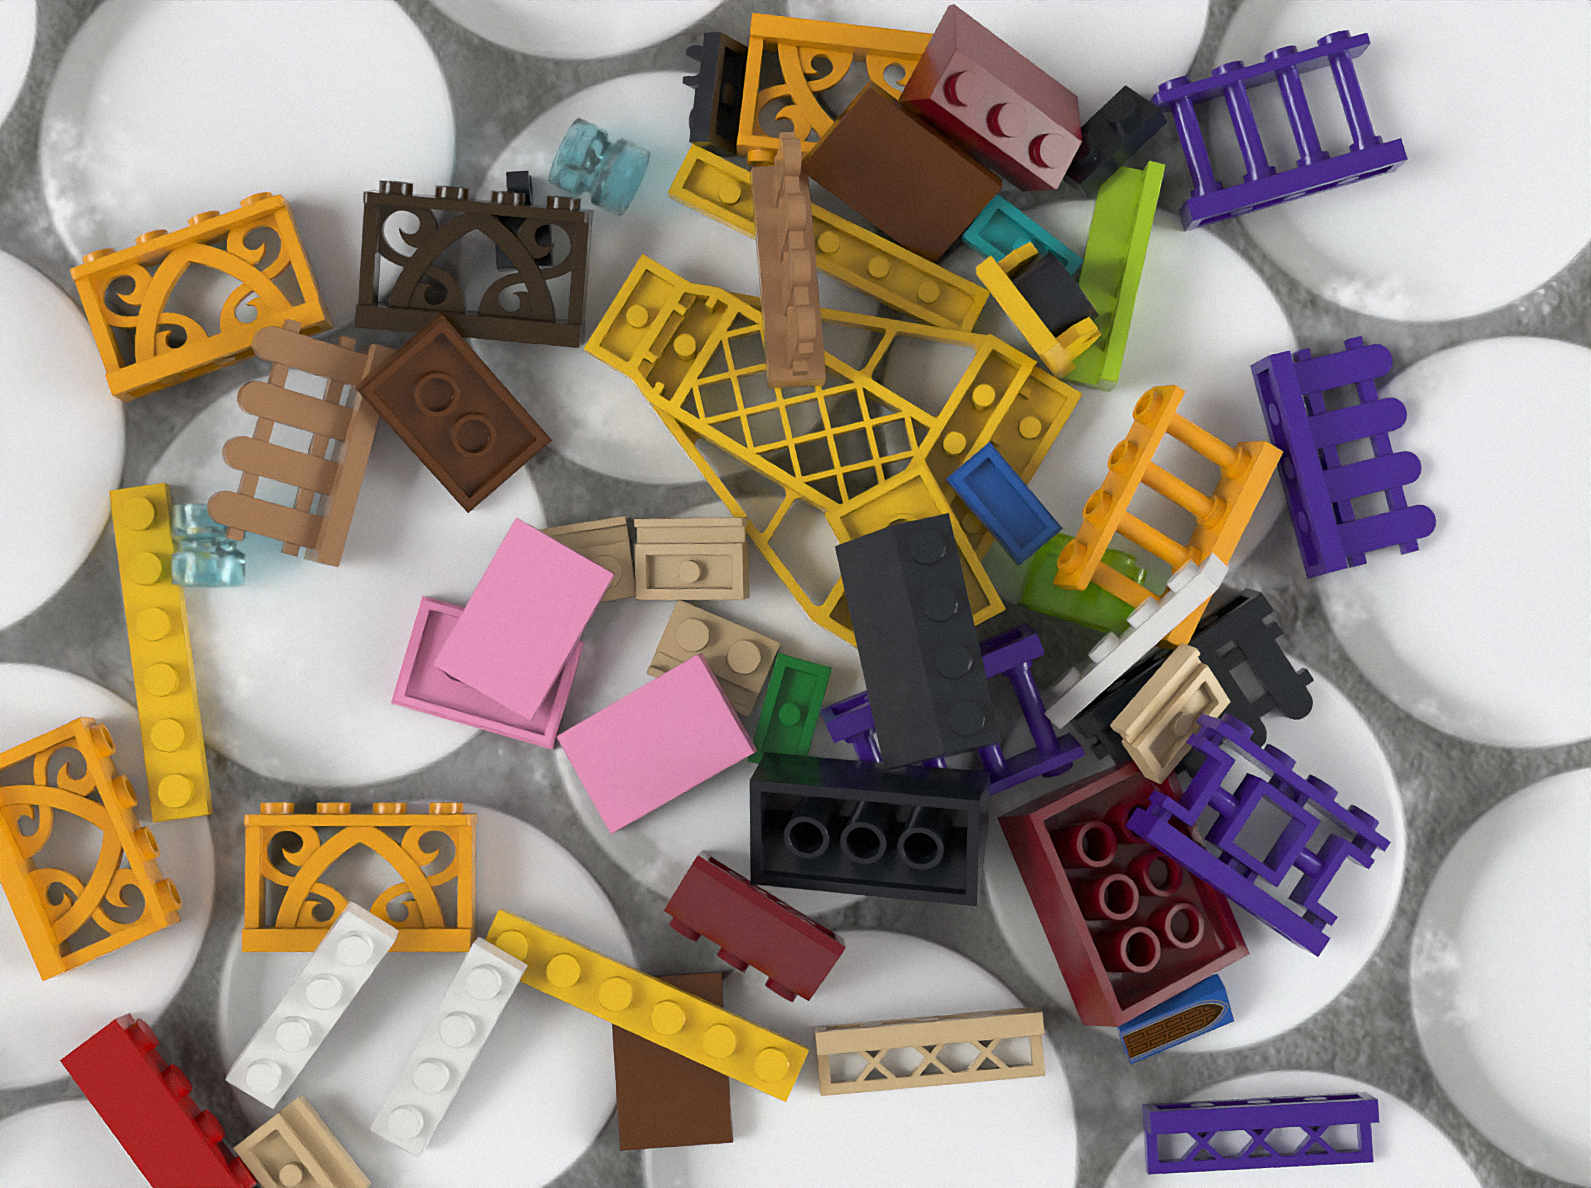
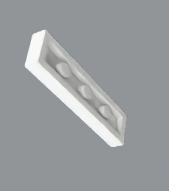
(1149, 624)
(312, 1004)
(448, 1047)

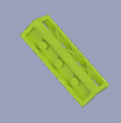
(1114, 268)

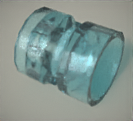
(598, 166)
(204, 553)

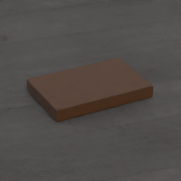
(900, 173)
(453, 413)
(666, 1095)

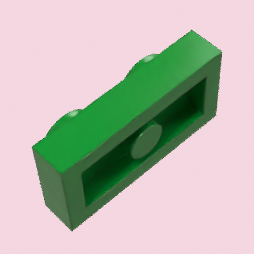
(790, 707)

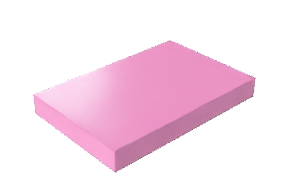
(524, 619)
(441, 695)
(656, 743)

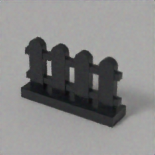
(1255, 643)

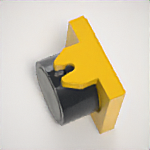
(1043, 305)

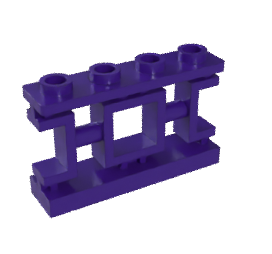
(1235, 868)

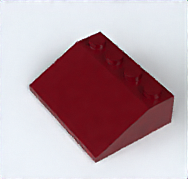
(1113, 906)

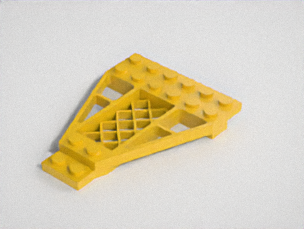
(671, 330)

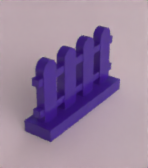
(1312, 491)

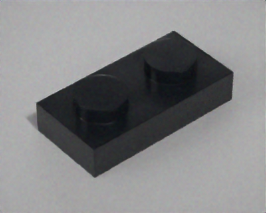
(1112, 139)

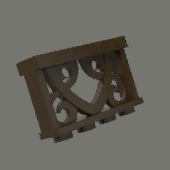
(408, 305)

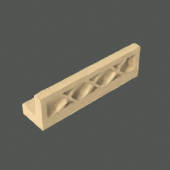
(927, 1031)

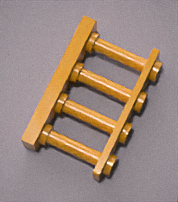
(1218, 517)

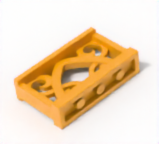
(798, 44)
(156, 362)
(26, 887)
(298, 928)

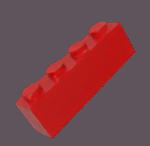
(152, 1110)

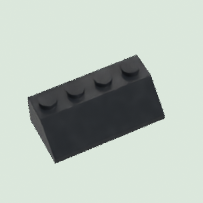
(917, 642)
(868, 828)

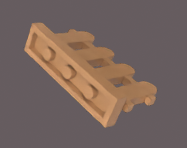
(787, 270)
(335, 479)

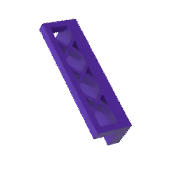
(1264, 1115)

